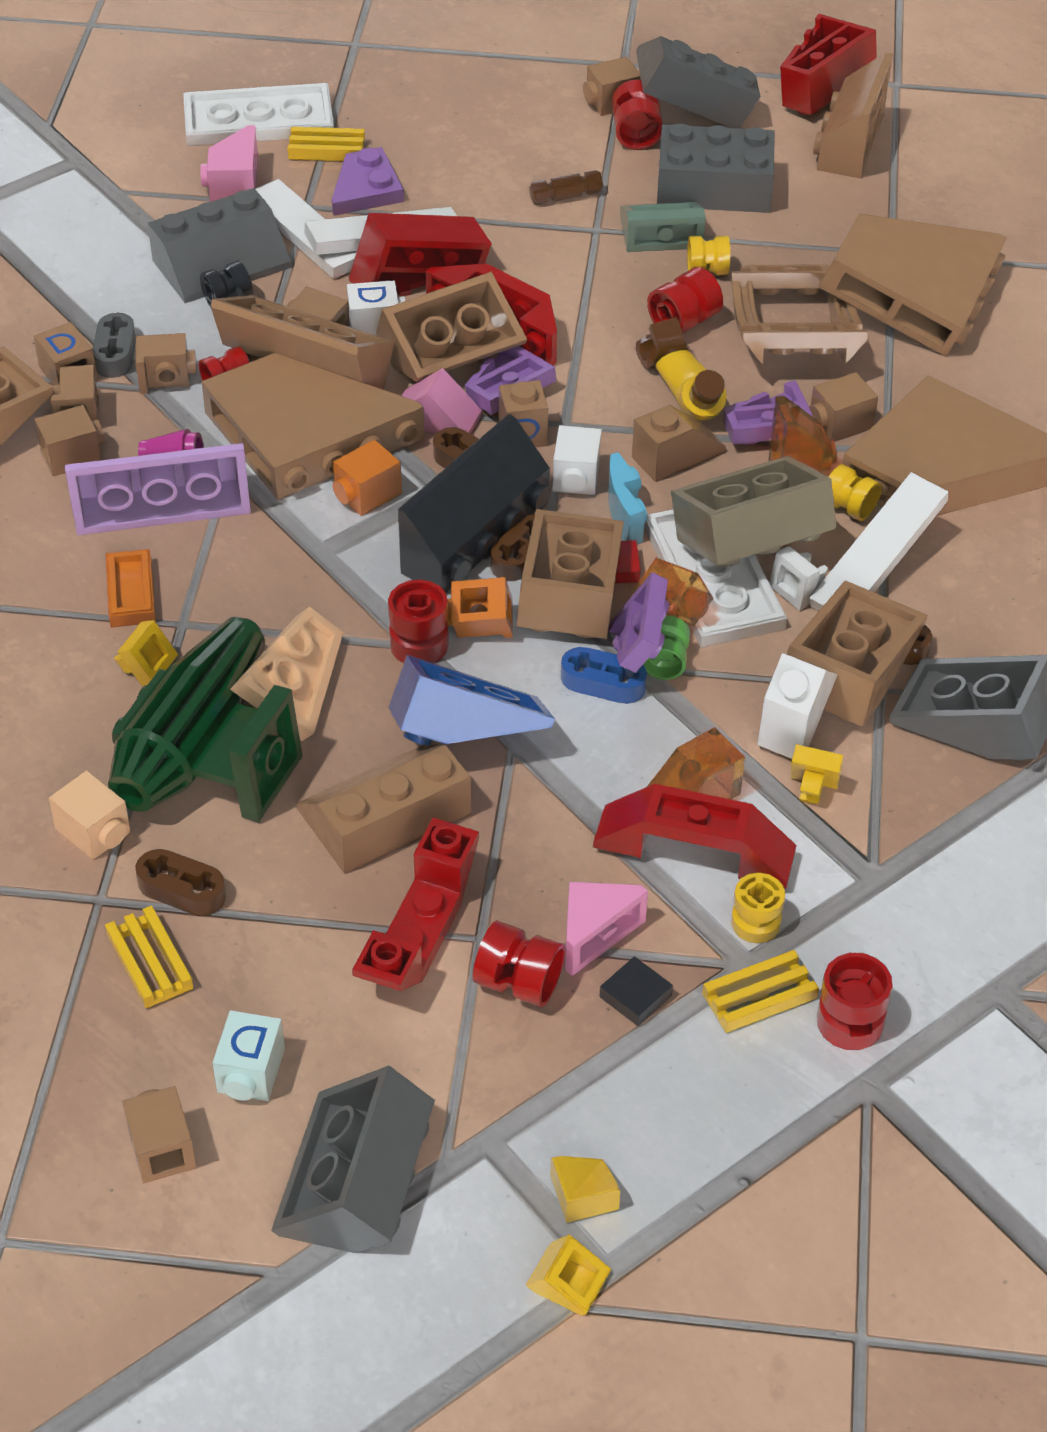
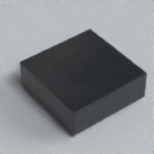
(636, 991)

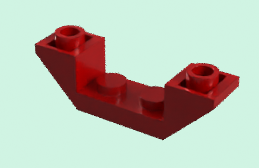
(529, 304)
(698, 821)
(427, 911)

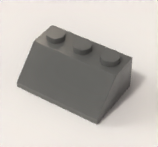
(697, 81)
(214, 236)
(355, 1163)

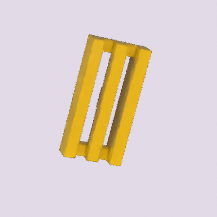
(324, 143)
(134, 927)
(755, 984)

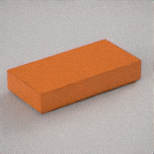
(130, 587)

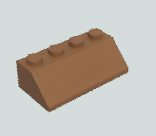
(271, 328)

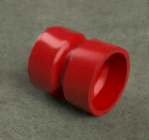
(636, 116)
(690, 298)
(418, 621)
(514, 962)
(854, 1001)

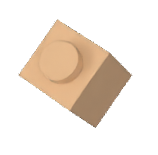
(90, 815)

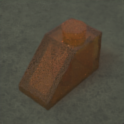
(800, 437)
(705, 766)

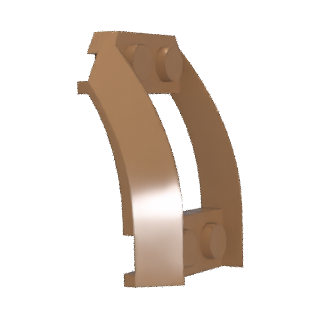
(843, 332)

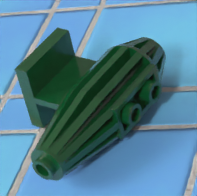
(197, 727)

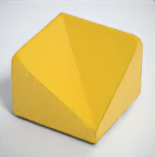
(584, 1187)

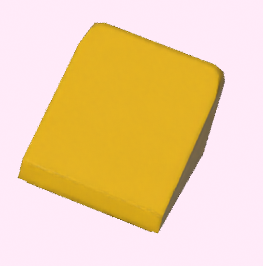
(569, 1275)

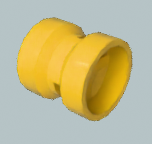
(710, 254)
(854, 493)
(757, 908)

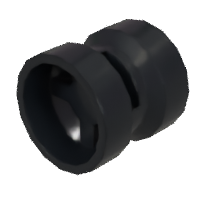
(230, 282)

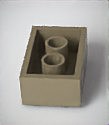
(754, 510)

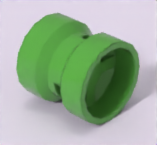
(673, 656)

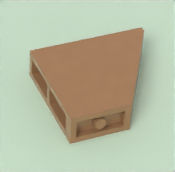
(916, 276)
(304, 418)
(953, 444)

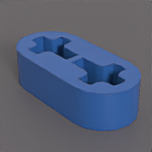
(601, 676)

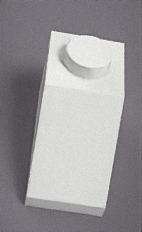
(793, 705)

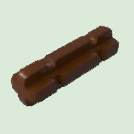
(566, 187)

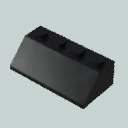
(472, 505)

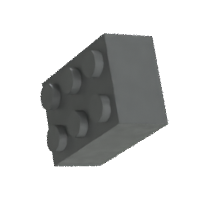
(717, 167)

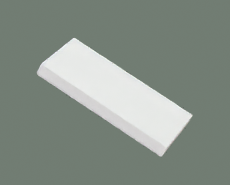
(273, 111)
(741, 593)

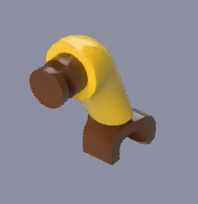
(694, 387)

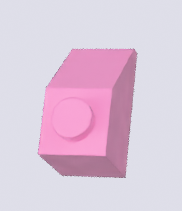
(231, 164)

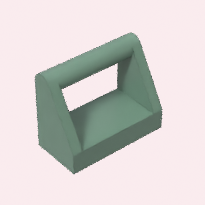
(661, 225)

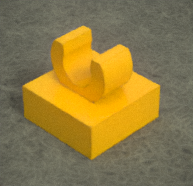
(145, 652)
(815, 770)

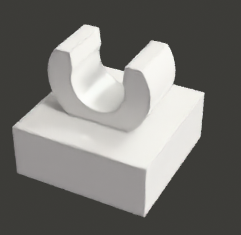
(796, 577)

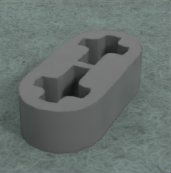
(121, 345)

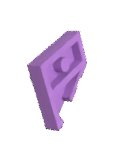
(366, 182)
(507, 368)
(753, 419)
(640, 624)

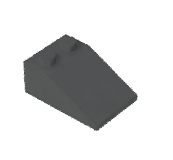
(979, 704)

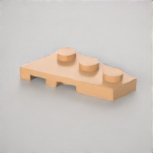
(299, 661)

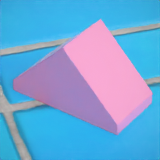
(444, 403)
(600, 918)

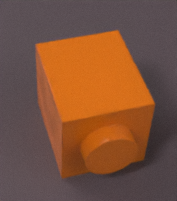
(367, 477)

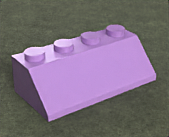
(158, 489)

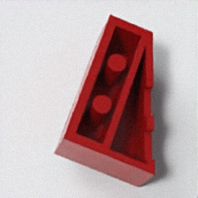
(824, 61)
(409, 244)

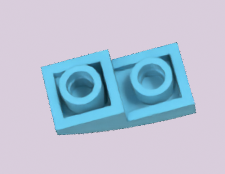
(624, 500)

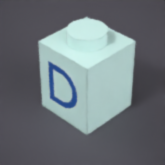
(248, 1056)

